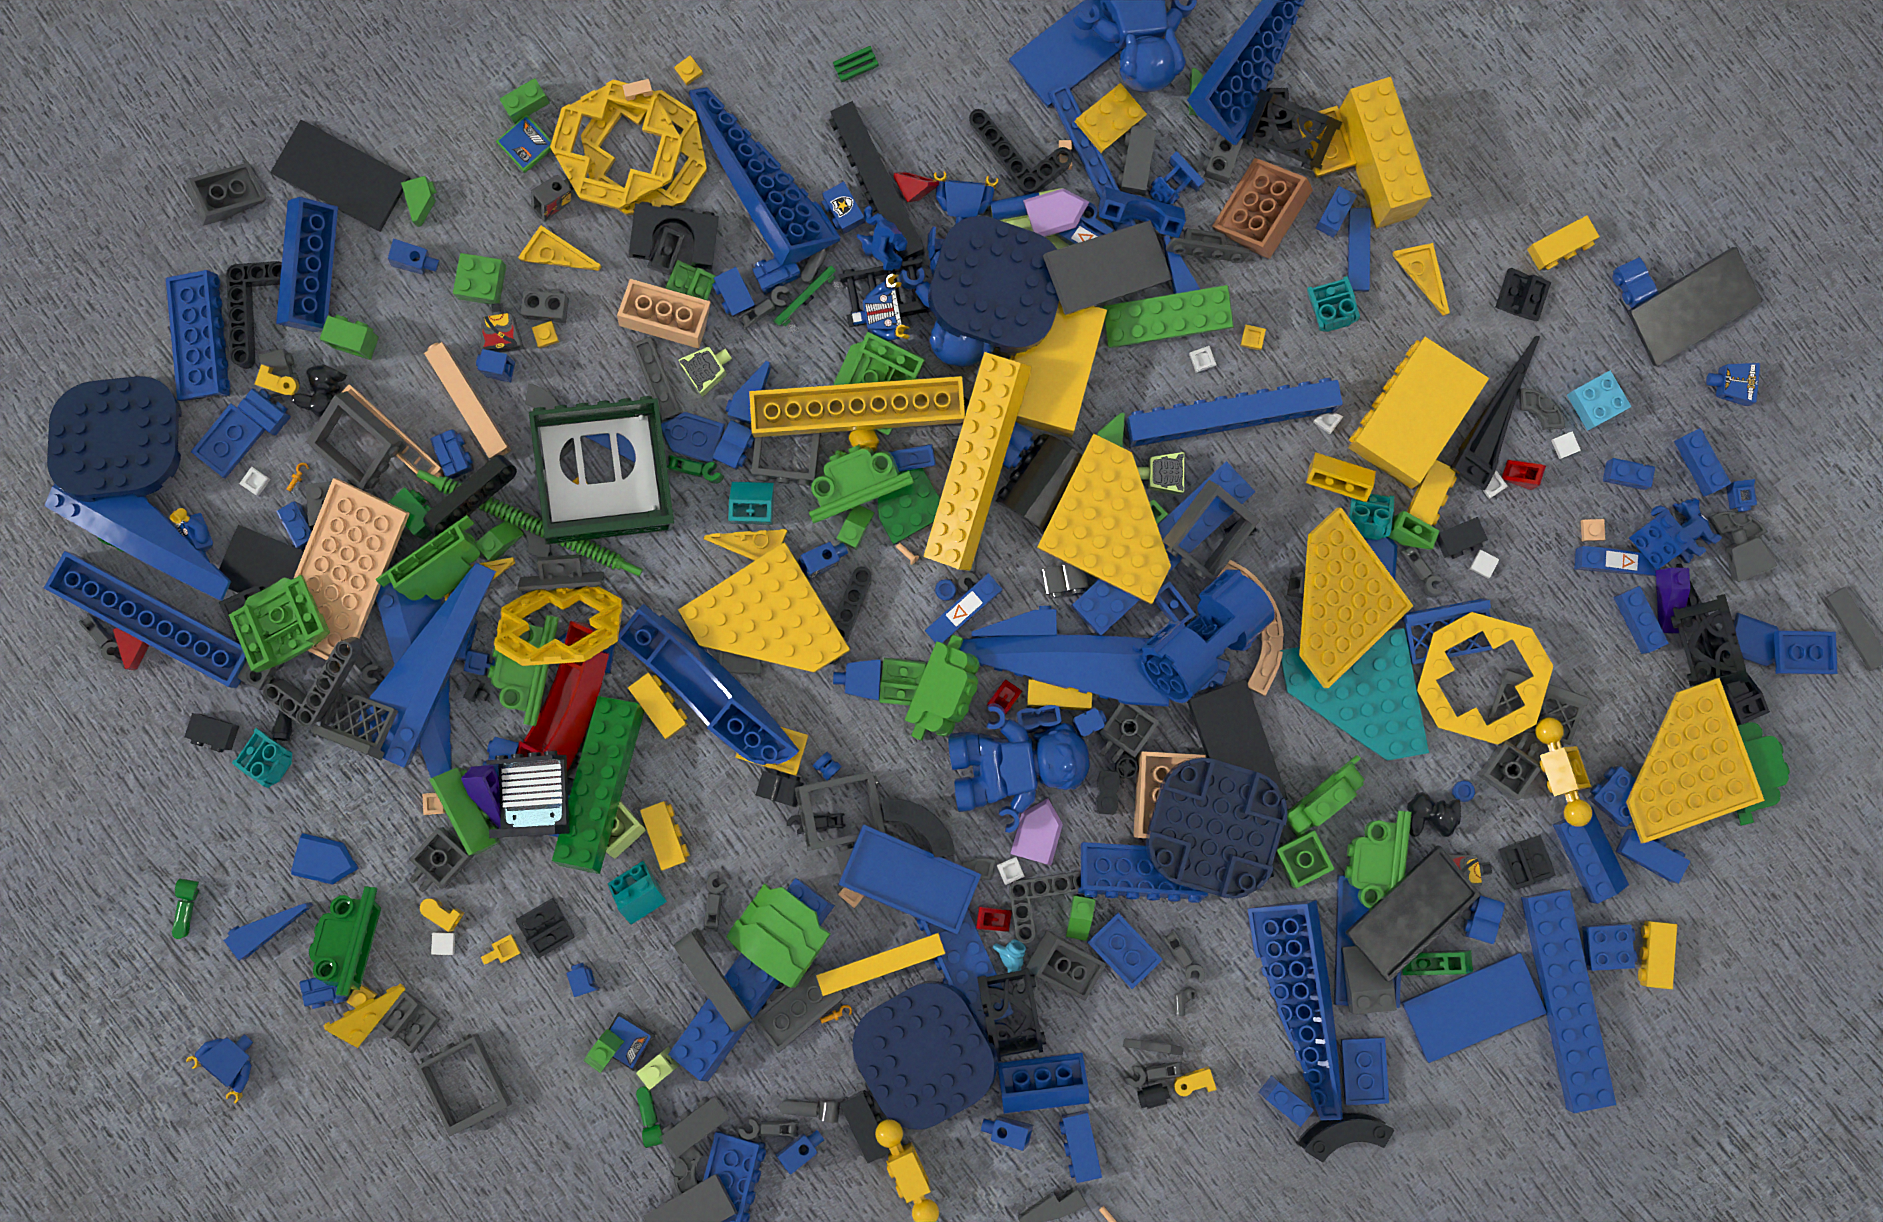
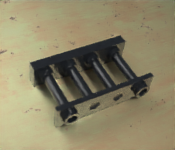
(907, 309)

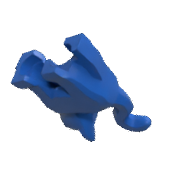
(884, 240)
(1695, 525)

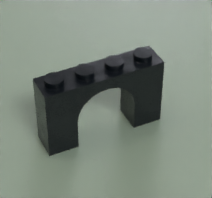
(649, 218)

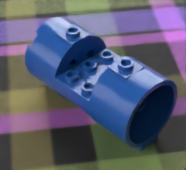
(1229, 615)

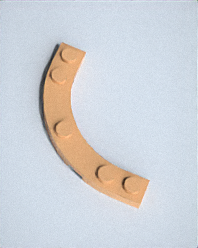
(1271, 641)

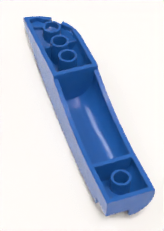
(706, 688)

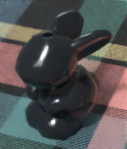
(324, 383)
(1441, 815)

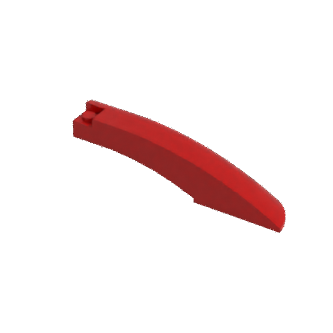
(569, 702)

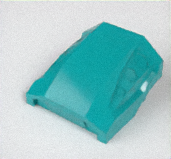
(1336, 302)
(1372, 517)
(263, 759)

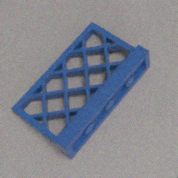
(1443, 613)

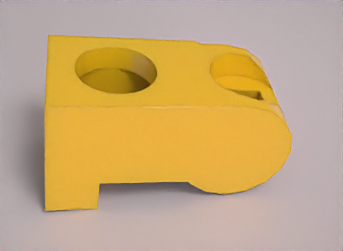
(276, 383)
(443, 917)
(1194, 1080)

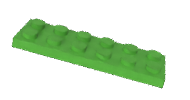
(1169, 316)

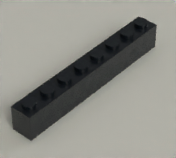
(873, 175)

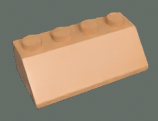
(664, 313)

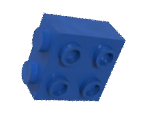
(1661, 539)
(1613, 793)
(1609, 946)

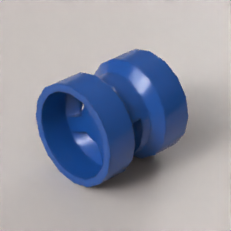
(831, 769)

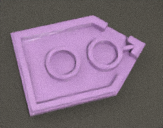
(1055, 211)
(1038, 833)

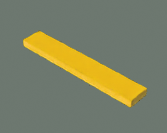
(880, 964)

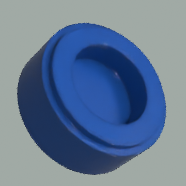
(945, 590)
(1463, 790)

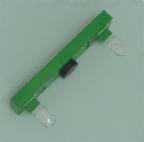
(805, 297)

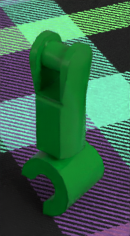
(695, 468)
(186, 891)
(652, 1132)

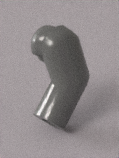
(1182, 998)

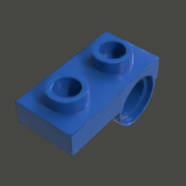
(1094, 224)

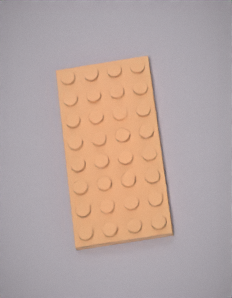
(345, 556)

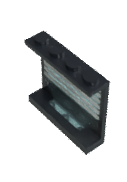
(532, 795)

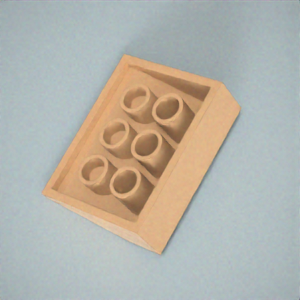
(1149, 776)

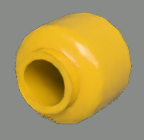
(864, 438)

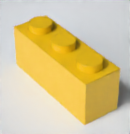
(1563, 243)
(1340, 477)
(1432, 493)
(1044, 694)
(658, 705)
(665, 835)
(1657, 954)

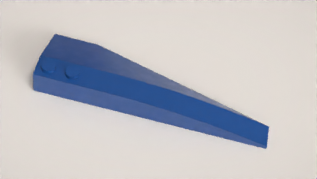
(1245, 65)
(778, 207)
(145, 534)
(403, 623)
(1084, 662)
(424, 668)
(1296, 968)

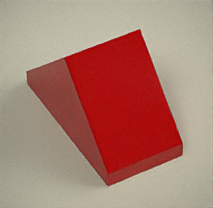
(914, 186)
(1523, 474)
(131, 649)
(1005, 695)
(993, 919)

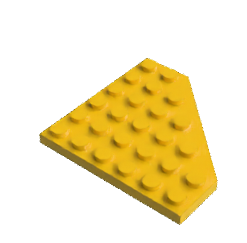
(1108, 523)
(1345, 600)
(767, 615)
(1693, 766)

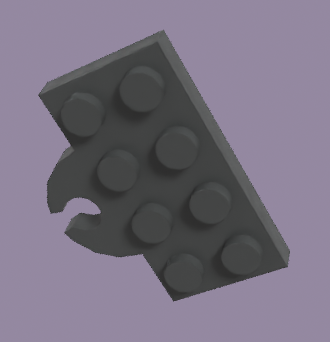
(795, 1010)

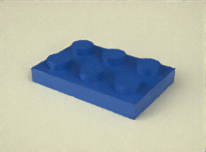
(227, 440)
(1805, 652)
(1124, 950)
(1364, 1071)

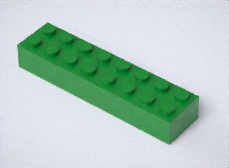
(599, 784)

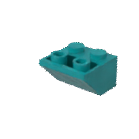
(751, 503)
(636, 892)

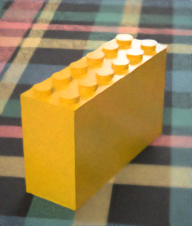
(1384, 153)
(1060, 371)
(1417, 412)

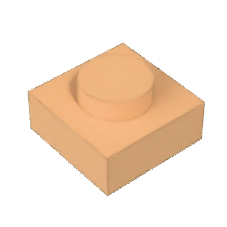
(1593, 530)

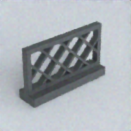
(1553, 692)
(349, 737)

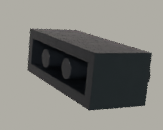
(863, 1124)

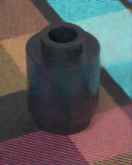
(1153, 1096)

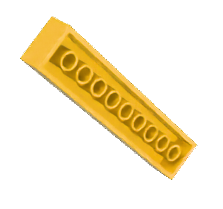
(857, 406)
(977, 461)

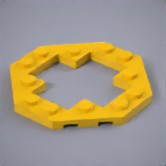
(692, 148)
(638, 183)
(512, 626)
(1497, 633)

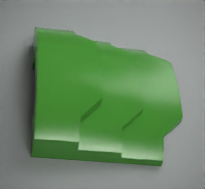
(878, 362)
(278, 624)
(779, 934)

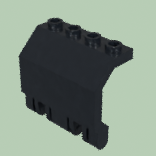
(1040, 480)

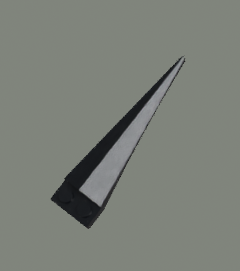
(1482, 446)
(1744, 698)

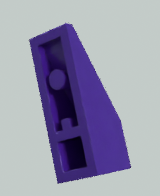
(1672, 592)
(483, 789)

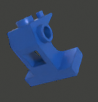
(1182, 174)

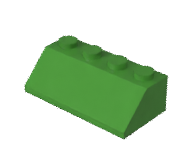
(465, 815)

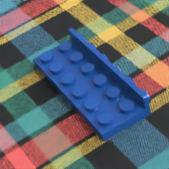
(197, 335)
(1128, 873)
(964, 962)
(738, 1167)

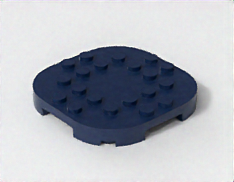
(994, 284)
(114, 438)
(1216, 827)
(924, 1055)

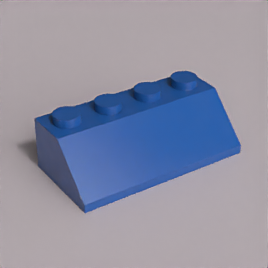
(1592, 859)
(1043, 1083)

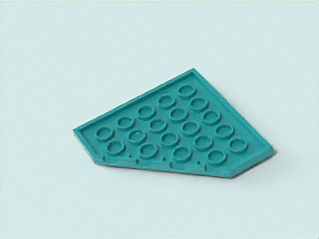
(1370, 701)

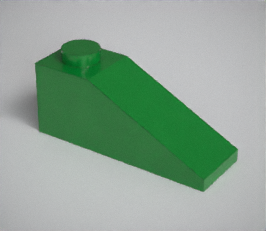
(1440, 963)

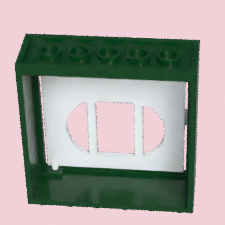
(582, 501)

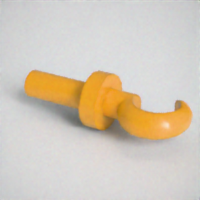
(296, 478)
(835, 1015)

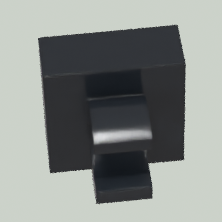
(475, 691)

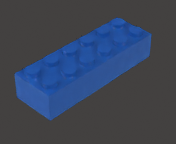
(307, 264)

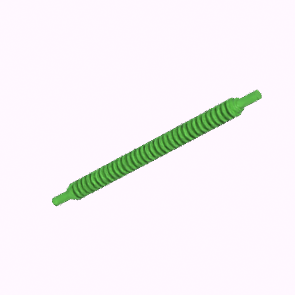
(448, 485)

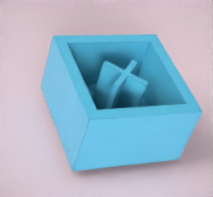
(1599, 400)

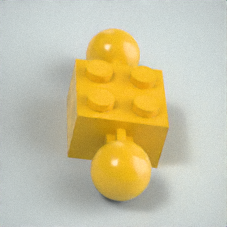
(1564, 771)
(908, 1171)

